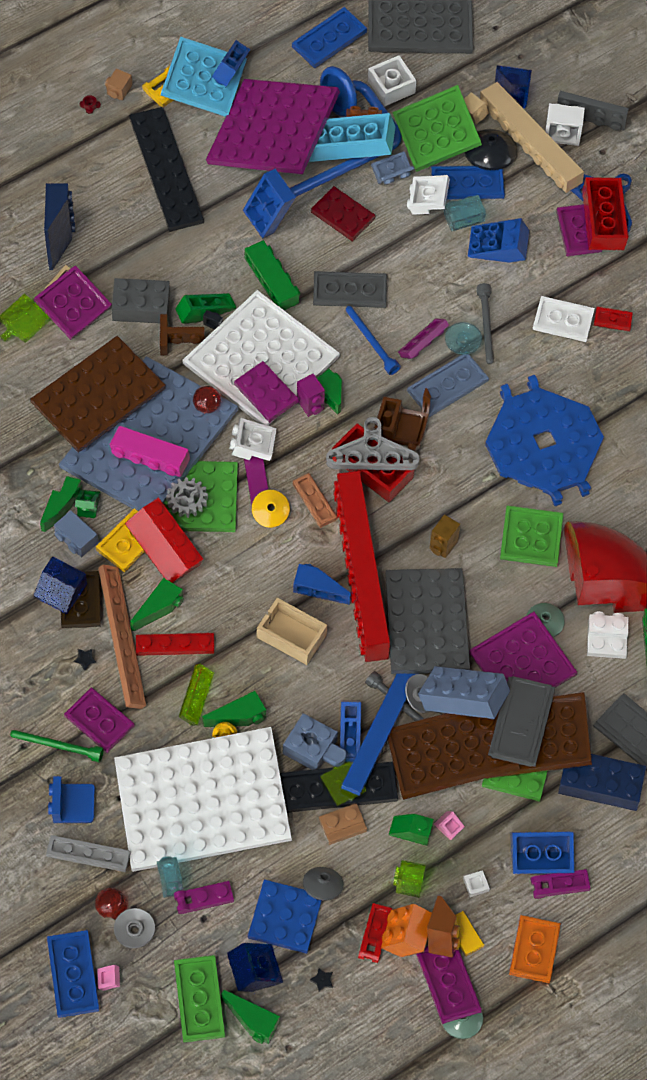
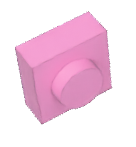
(108, 977)

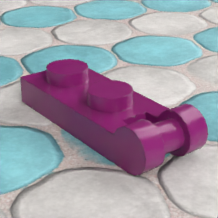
(560, 883)
(204, 897)

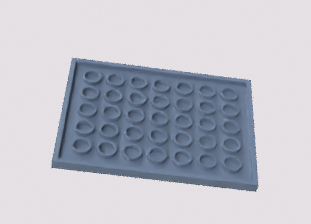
(165, 417)

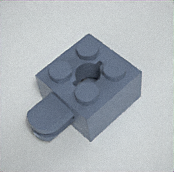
(313, 751)

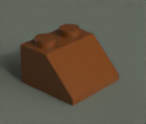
(443, 930)

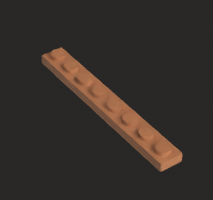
(122, 637)

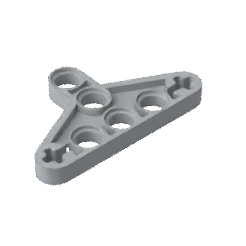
(383, 450)

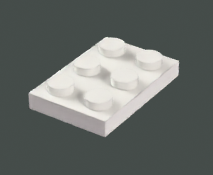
(563, 319)

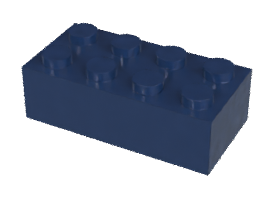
(605, 782)

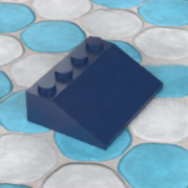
(58, 221)

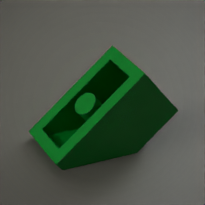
(332, 385)
(412, 828)

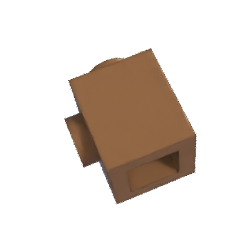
(118, 84)

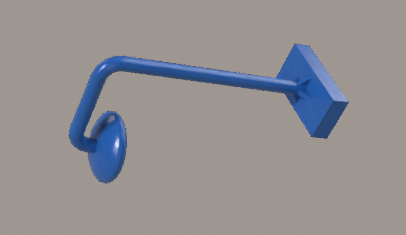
(273, 196)

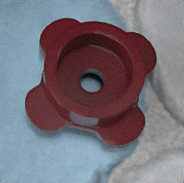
(89, 99)

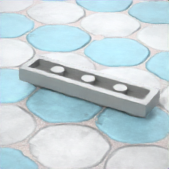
(88, 853)

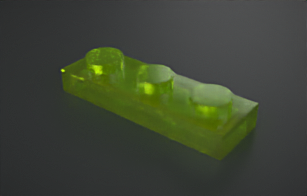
(196, 694)

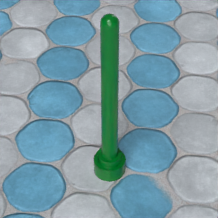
(94, 753)

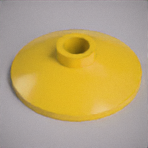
(266, 517)

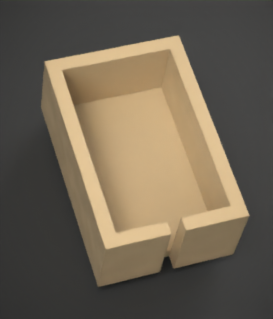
(292, 631)

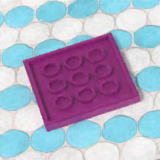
(524, 652)

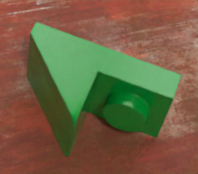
(87, 503)

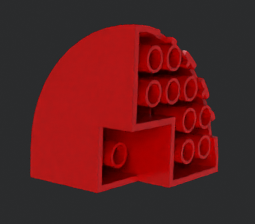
(606, 567)

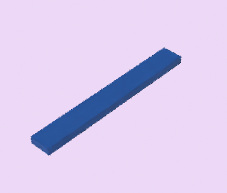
(377, 736)

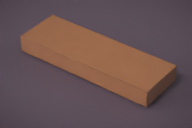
(314, 500)

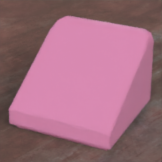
(449, 824)

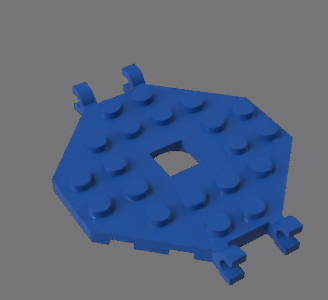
(554, 467)

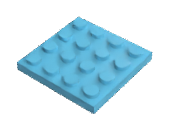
(192, 81)

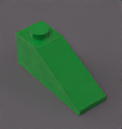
(194, 306)
(159, 604)
(240, 712)
(256, 1020)

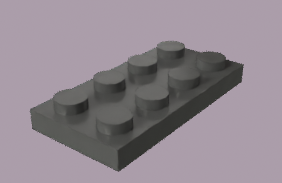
(597, 111)

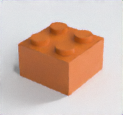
(406, 930)

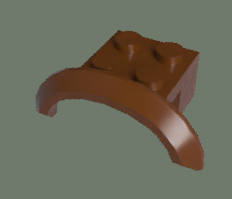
(402, 424)

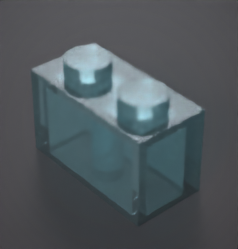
(464, 213)
(169, 876)

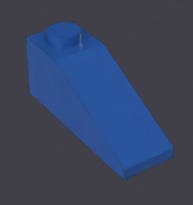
(230, 63)
(316, 583)
(350, 728)

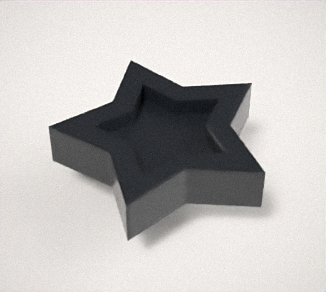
(84, 658)
(322, 980)

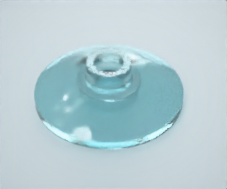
(463, 332)

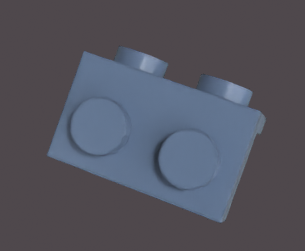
(392, 167)

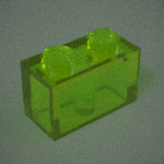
(409, 878)

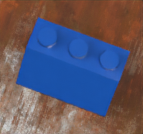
(542, 852)

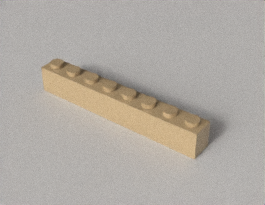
(532, 137)

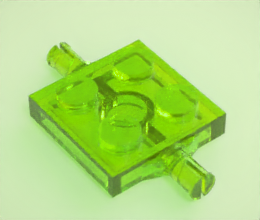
(23, 319)

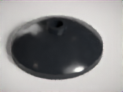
(496, 151)

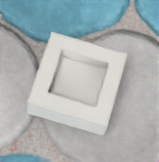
(476, 883)

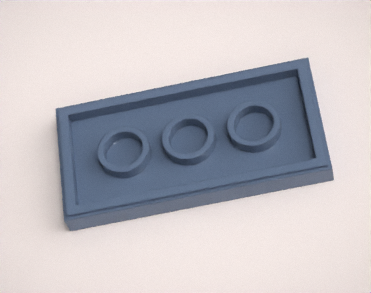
(449, 383)

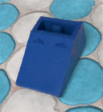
(499, 241)

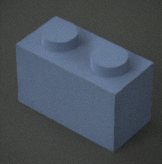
(75, 534)

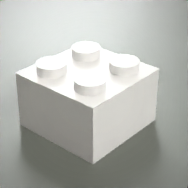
(391, 80)
(565, 123)

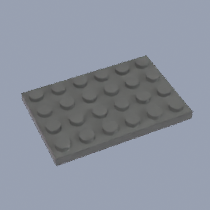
(420, 26)
(426, 620)

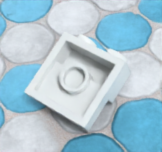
(428, 194)
(252, 440)
(607, 635)

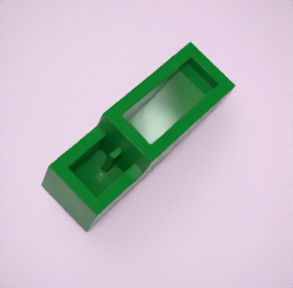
(60, 502)

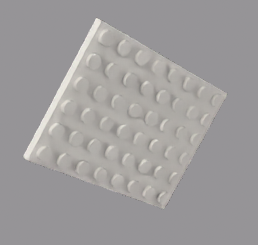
(202, 798)

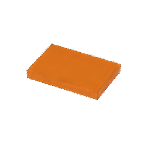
(535, 949)

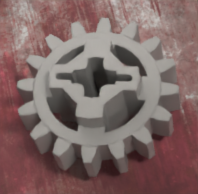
(187, 496)

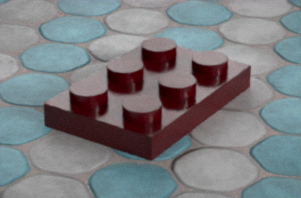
(343, 213)

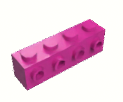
(149, 451)

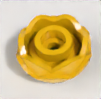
(224, 729)

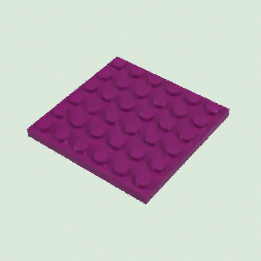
(273, 126)

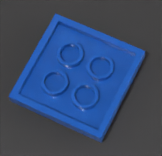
(284, 917)

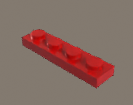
(174, 644)

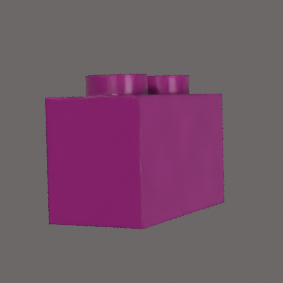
(310, 395)

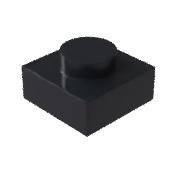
(212, 319)

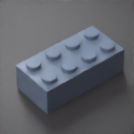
(464, 692)

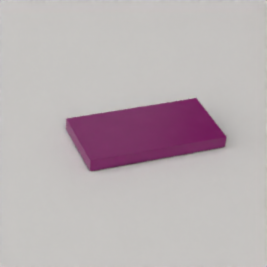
(449, 985)

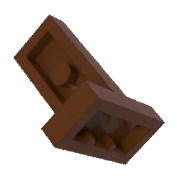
(178, 335)

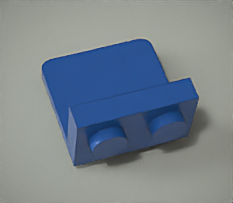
(71, 802)

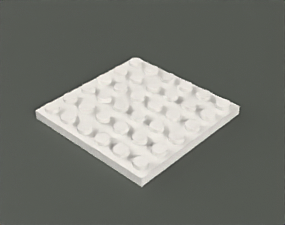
(253, 335)

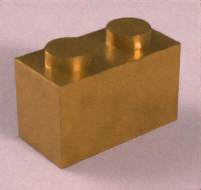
(444, 536)

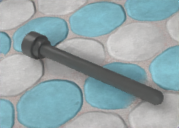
(484, 293)
(374, 680)

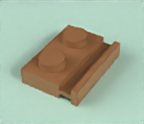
(343, 824)

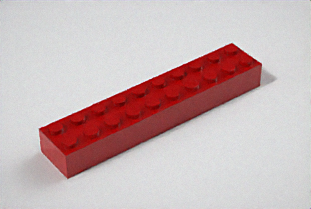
(361, 567)

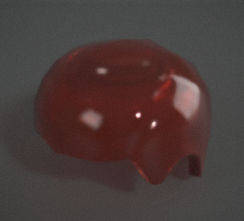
(206, 399)
(111, 903)

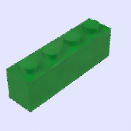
(271, 275)

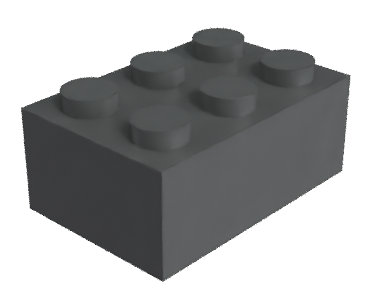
(140, 300)

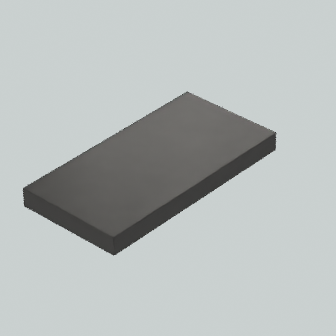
(350, 289)

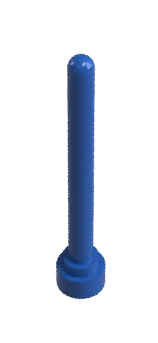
(391, 365)

